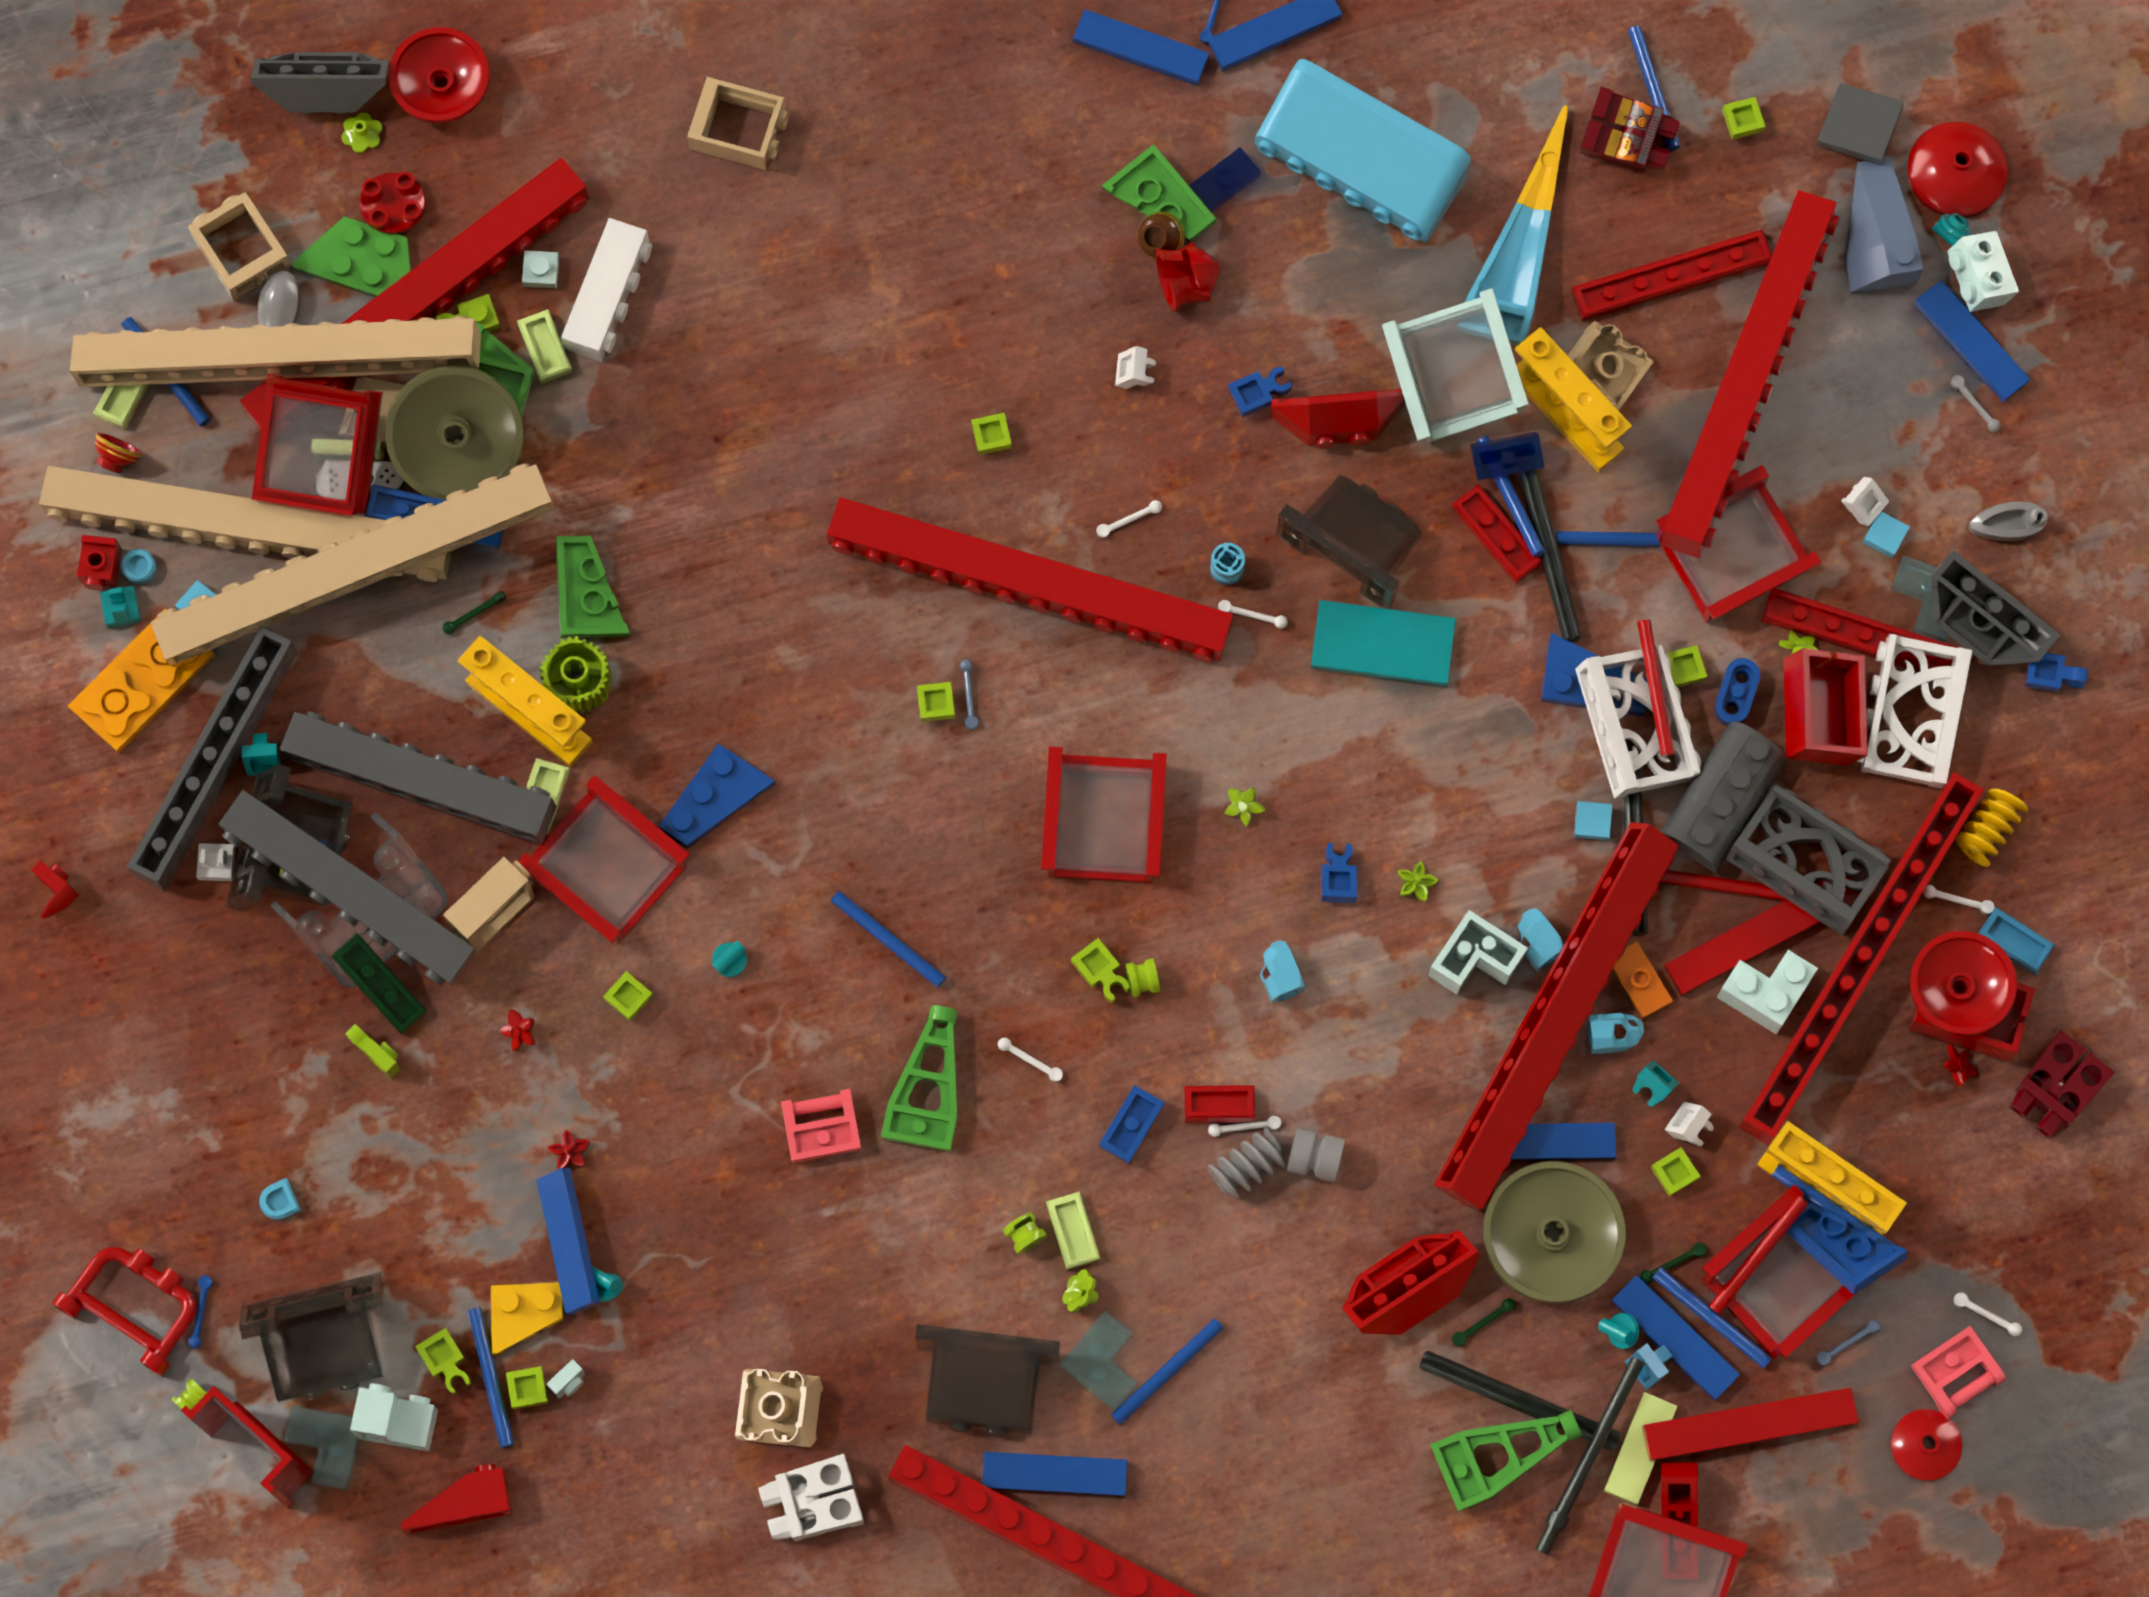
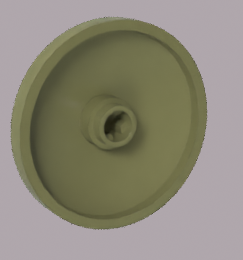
(453, 430)
(1554, 1232)

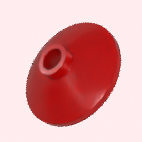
(1911, 1454)

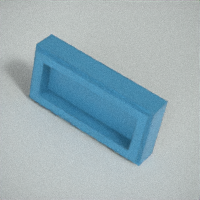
(2018, 941)

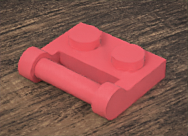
(824, 1136)
(1951, 1362)

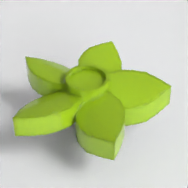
(1796, 643)
(1243, 804)
(1416, 882)

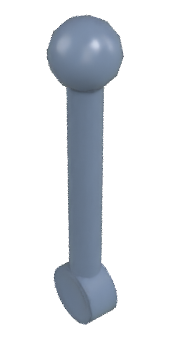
(971, 721)
(1823, 1357)

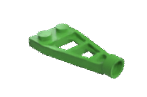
(918, 1125)
(1462, 1471)

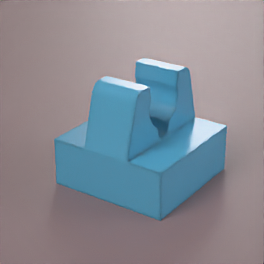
(1654, 1366)

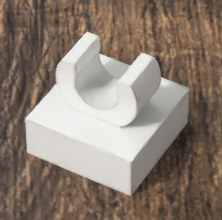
(1132, 368)
(1865, 501)
(215, 862)
(1689, 1122)

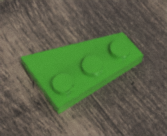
(1155, 186)
(584, 594)

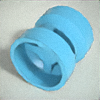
(1227, 571)

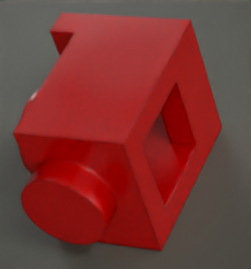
(107, 571)

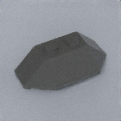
(320, 80)
(1986, 615)

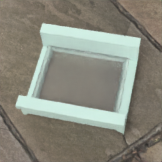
(1456, 368)

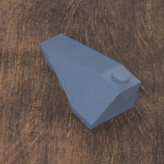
(1881, 237)

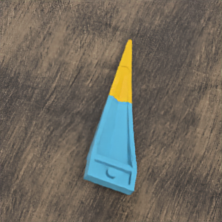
(1519, 252)

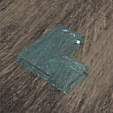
(1915, 581)
(1092, 1365)
(334, 1439)

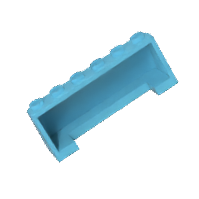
(1363, 150)

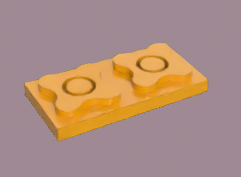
(134, 690)

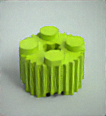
(577, 656)

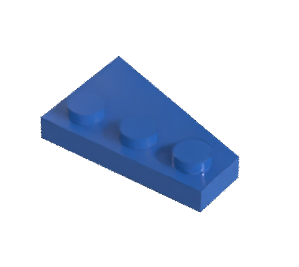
(1561, 680)
(714, 794)
(1843, 1251)

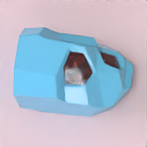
(1540, 938)
(1281, 973)
(1613, 1032)

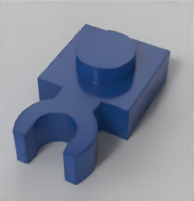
(1255, 393)
(1338, 878)

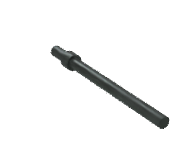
(1558, 1518)

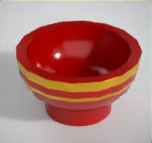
(115, 453)

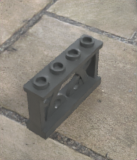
(1808, 826)

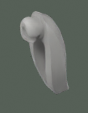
(278, 300)
(2009, 521)

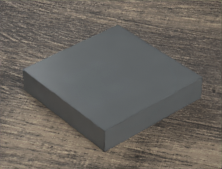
(1860, 124)

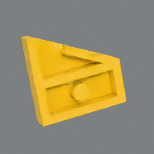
(522, 1312)

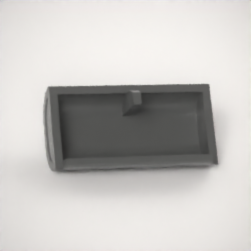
(1724, 794)

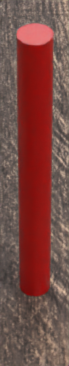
(1655, 688)
(1719, 884)
(1758, 1255)

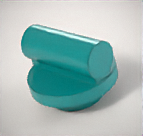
(1952, 228)
(729, 959)
(607, 1285)
(1621, 1330)

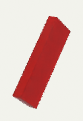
(1496, 533)

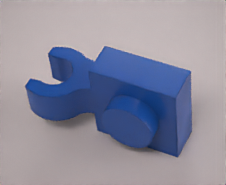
(2051, 673)

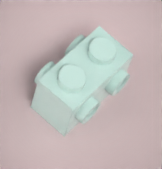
(1982, 271)

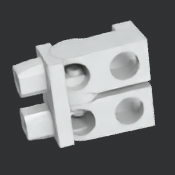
(804, 1508)

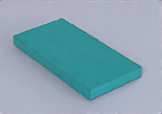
(1383, 643)

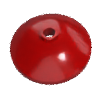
(433, 57)
(1952, 187)
(1975, 964)

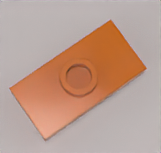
(1641, 982)

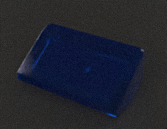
(1507, 455)

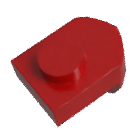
(55, 880)

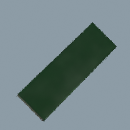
(378, 983)

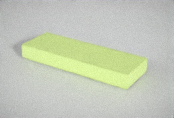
(1632, 1464)

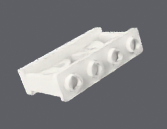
(1950, 678)
(1611, 738)

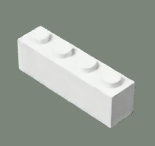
(606, 289)

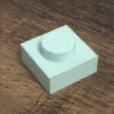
(540, 269)
(567, 1380)

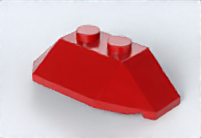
(1338, 417)
(1411, 1283)

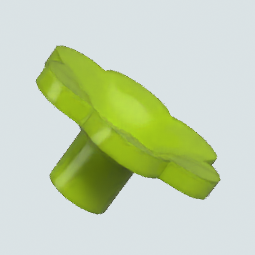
(361, 138)
(1080, 1291)

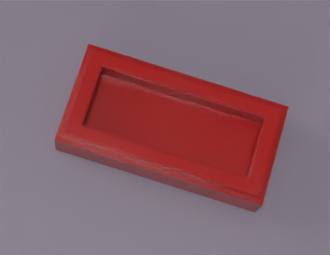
(1220, 1104)

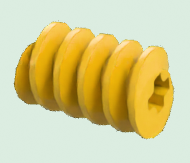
(1988, 824)

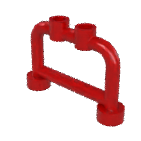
(141, 1264)

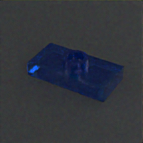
(1225, 179)

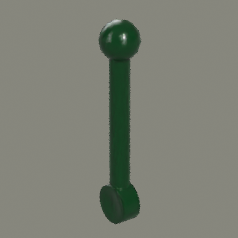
(449, 627)
(1697, 1250)
(1459, 1338)

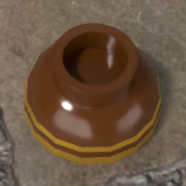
(1160, 231)

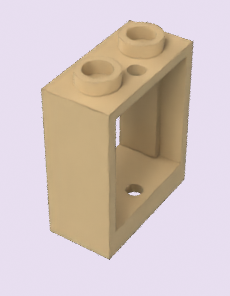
(717, 90)
(256, 272)
(490, 903)

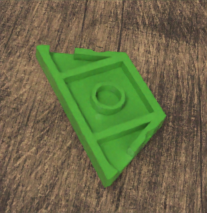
(356, 257)
(505, 367)

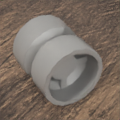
(1316, 1155)

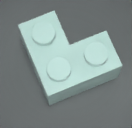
(1476, 945)
(1766, 998)
(393, 1421)

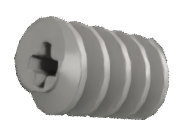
(1248, 1164)

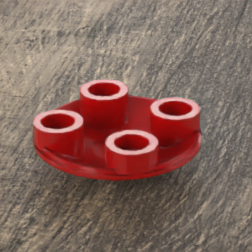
(392, 202)

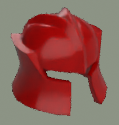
(1186, 275)

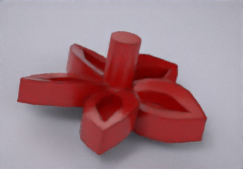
(519, 1029)
(1959, 1065)
(569, 1150)

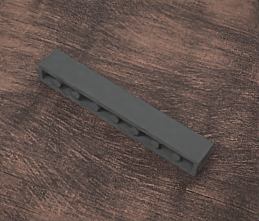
(212, 759)
(418, 777)
(347, 888)

